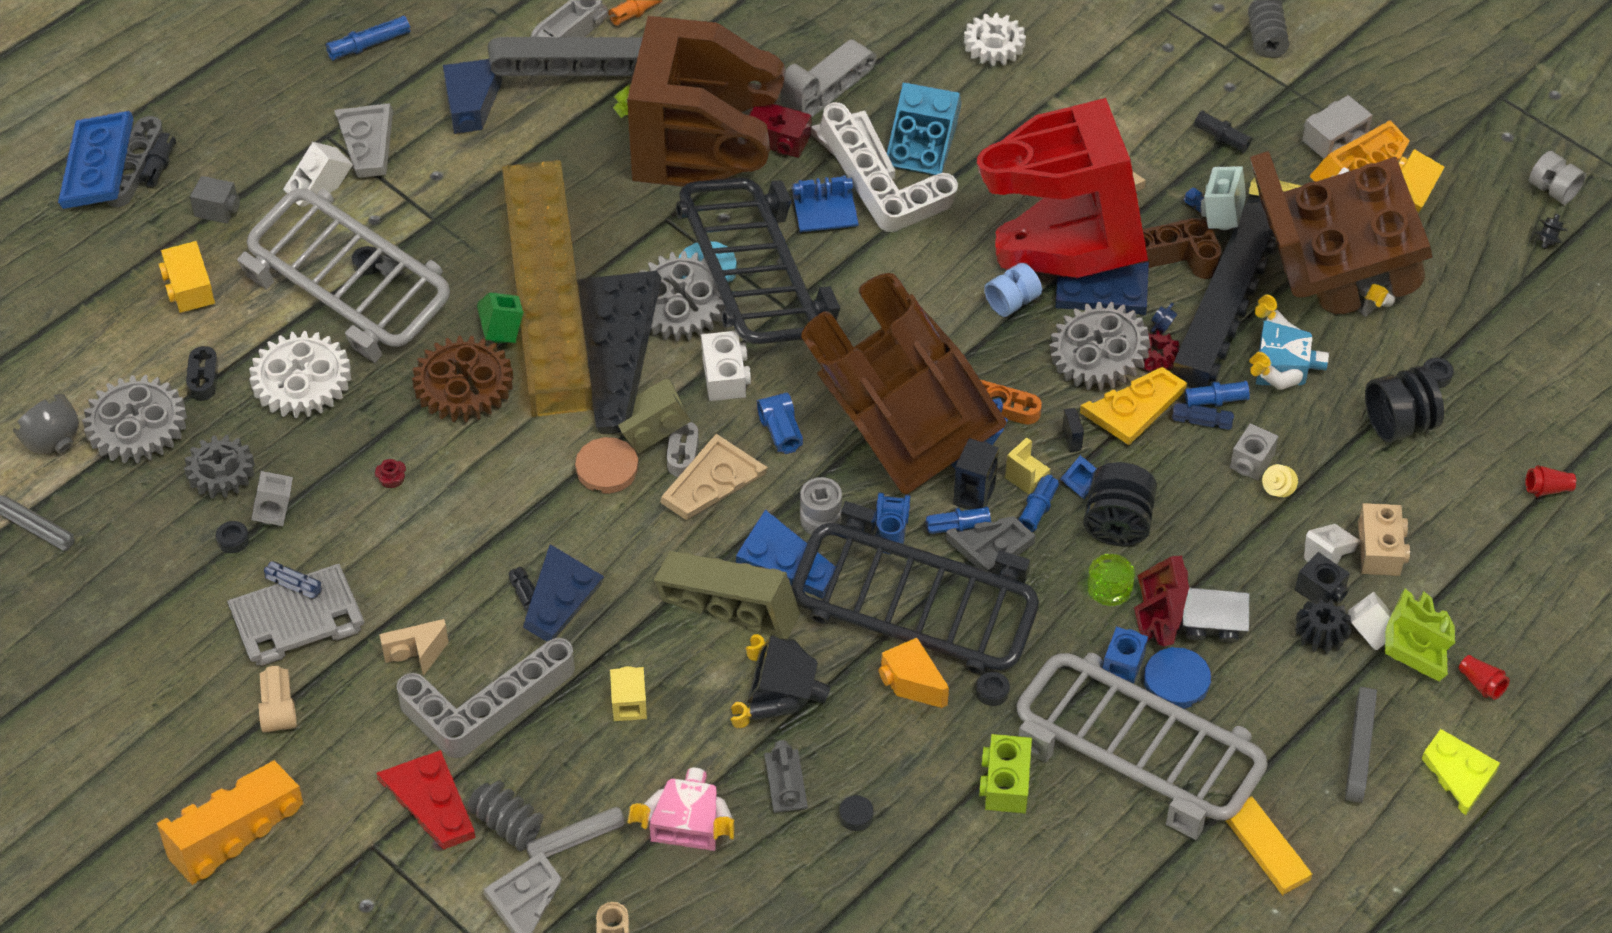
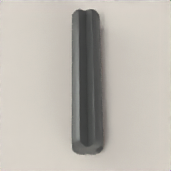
(36, 523)

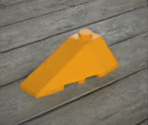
(1371, 147)

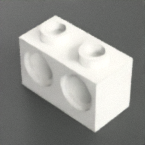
(724, 366)

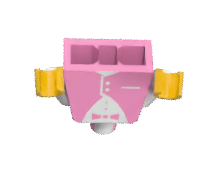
(685, 813)

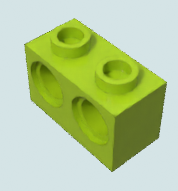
(1006, 773)

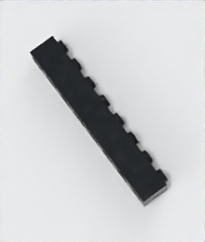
(1226, 298)

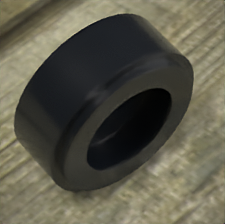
(361, 255)
(1441, 371)
(232, 537)
(992, 688)
(856, 813)

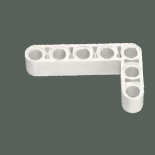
(876, 176)

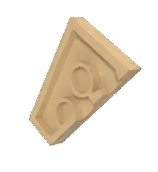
(711, 477)

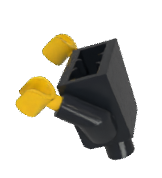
(780, 681)

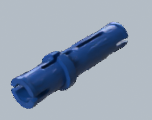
(358, 41)

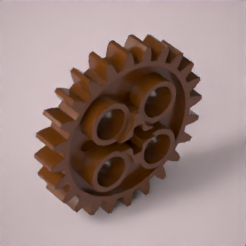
(468, 386)

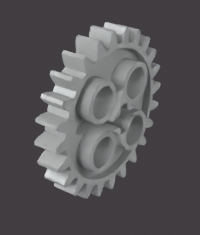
(697, 283)
(1107, 339)
(134, 419)

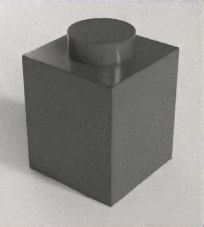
(214, 199)

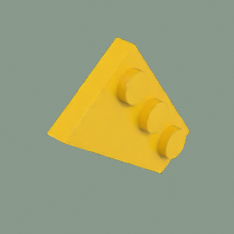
(1136, 406)

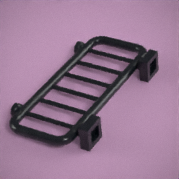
(773, 209)
(857, 526)

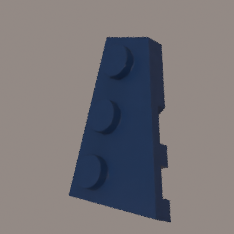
(1120, 285)
(559, 593)

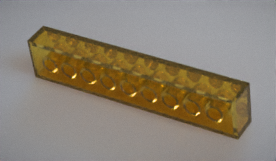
(547, 289)

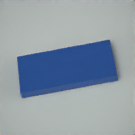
(96, 160)

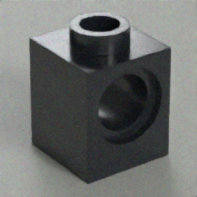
(1316, 573)

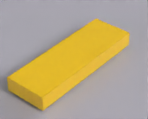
(1269, 847)

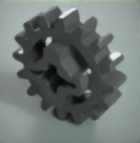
(219, 466)

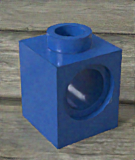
(1121, 664)

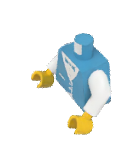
(1283, 350)

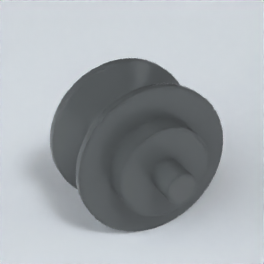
(388, 265)

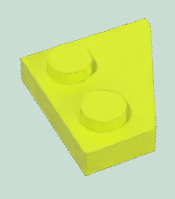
(1459, 768)

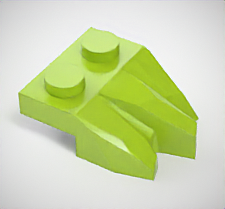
(1420, 635)

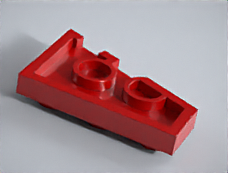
(432, 797)

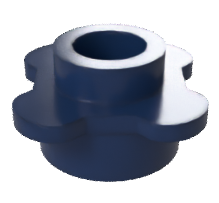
(1163, 318)

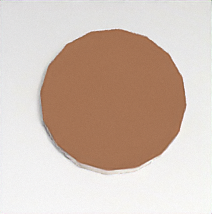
(606, 465)

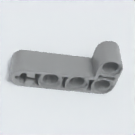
(827, 80)

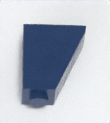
(470, 93)

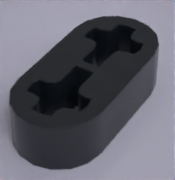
(196, 373)

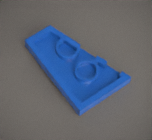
(779, 548)

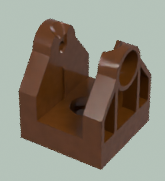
(690, 101)

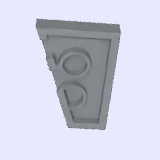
(367, 137)

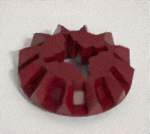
(1169, 352)

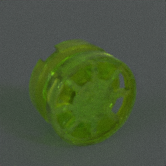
(1111, 581)

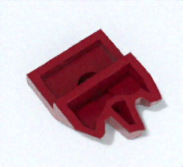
(1164, 599)

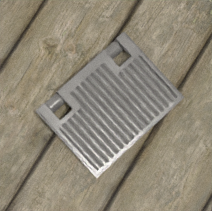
(293, 617)

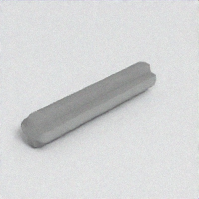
(576, 833)

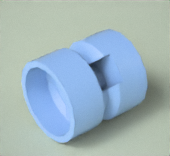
(1013, 289)

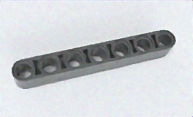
(564, 56)

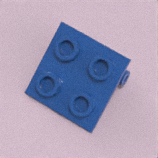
(824, 204)

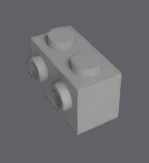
(1336, 126)

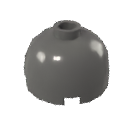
(48, 426)

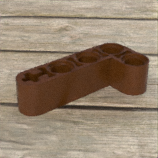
(1184, 241)

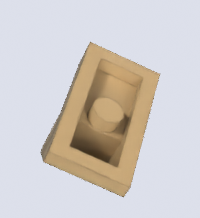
(421, 640)

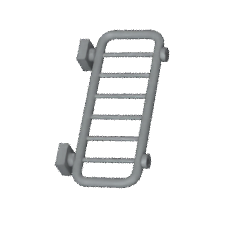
(361, 341)
(1186, 810)

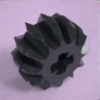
(1323, 625)

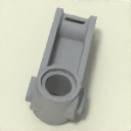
(572, 19)

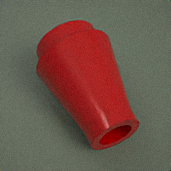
(1548, 481)
(1486, 678)

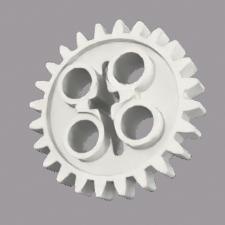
(300, 374)

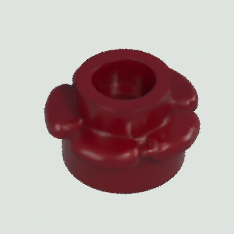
(395, 477)

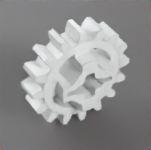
(994, 39)

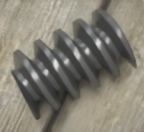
(1268, 28)
(506, 814)

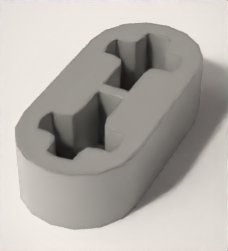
(676, 448)

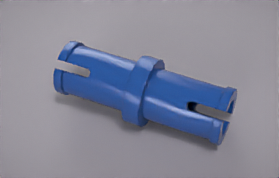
(1217, 394)

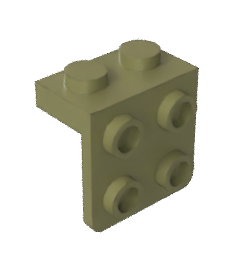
(654, 416)

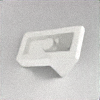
(1329, 541)

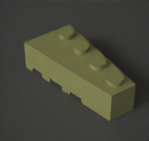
(730, 591)

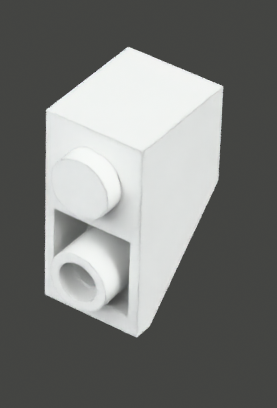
(319, 169)

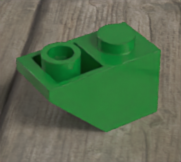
(500, 317)

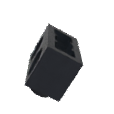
(975, 475)

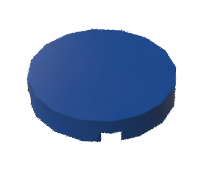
(1178, 676)

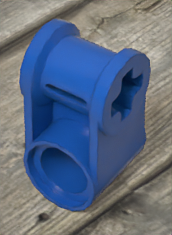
(892, 517)

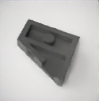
(987, 538)

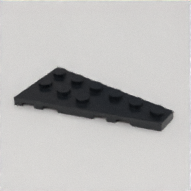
(616, 332)

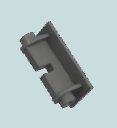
(785, 778)

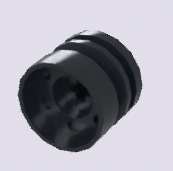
(1404, 403)
(1120, 504)

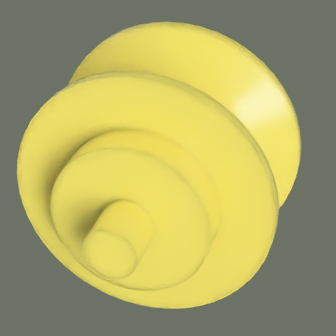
(1280, 481)

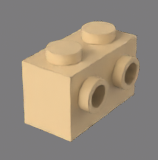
(1382, 539)

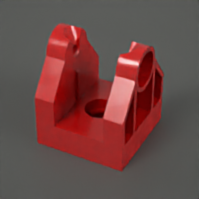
(1087, 190)

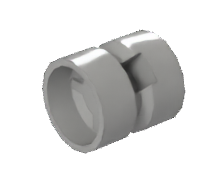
(1557, 177)
(820, 503)

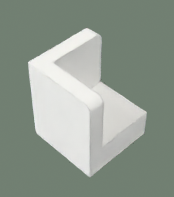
(1370, 619)

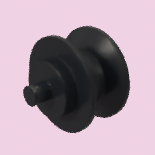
(1550, 230)

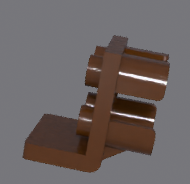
(1345, 231)
(904, 385)

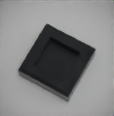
(1073, 430)

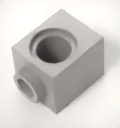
(1254, 452)
(272, 498)

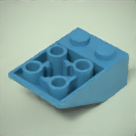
(923, 128)

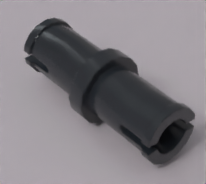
(1222, 131)
(157, 160)

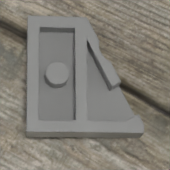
(524, 894)

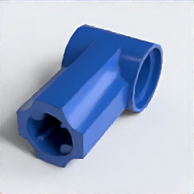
(779, 417)

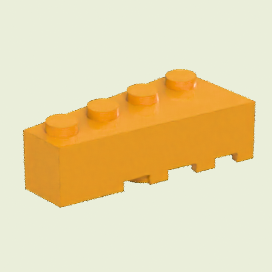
(229, 821)

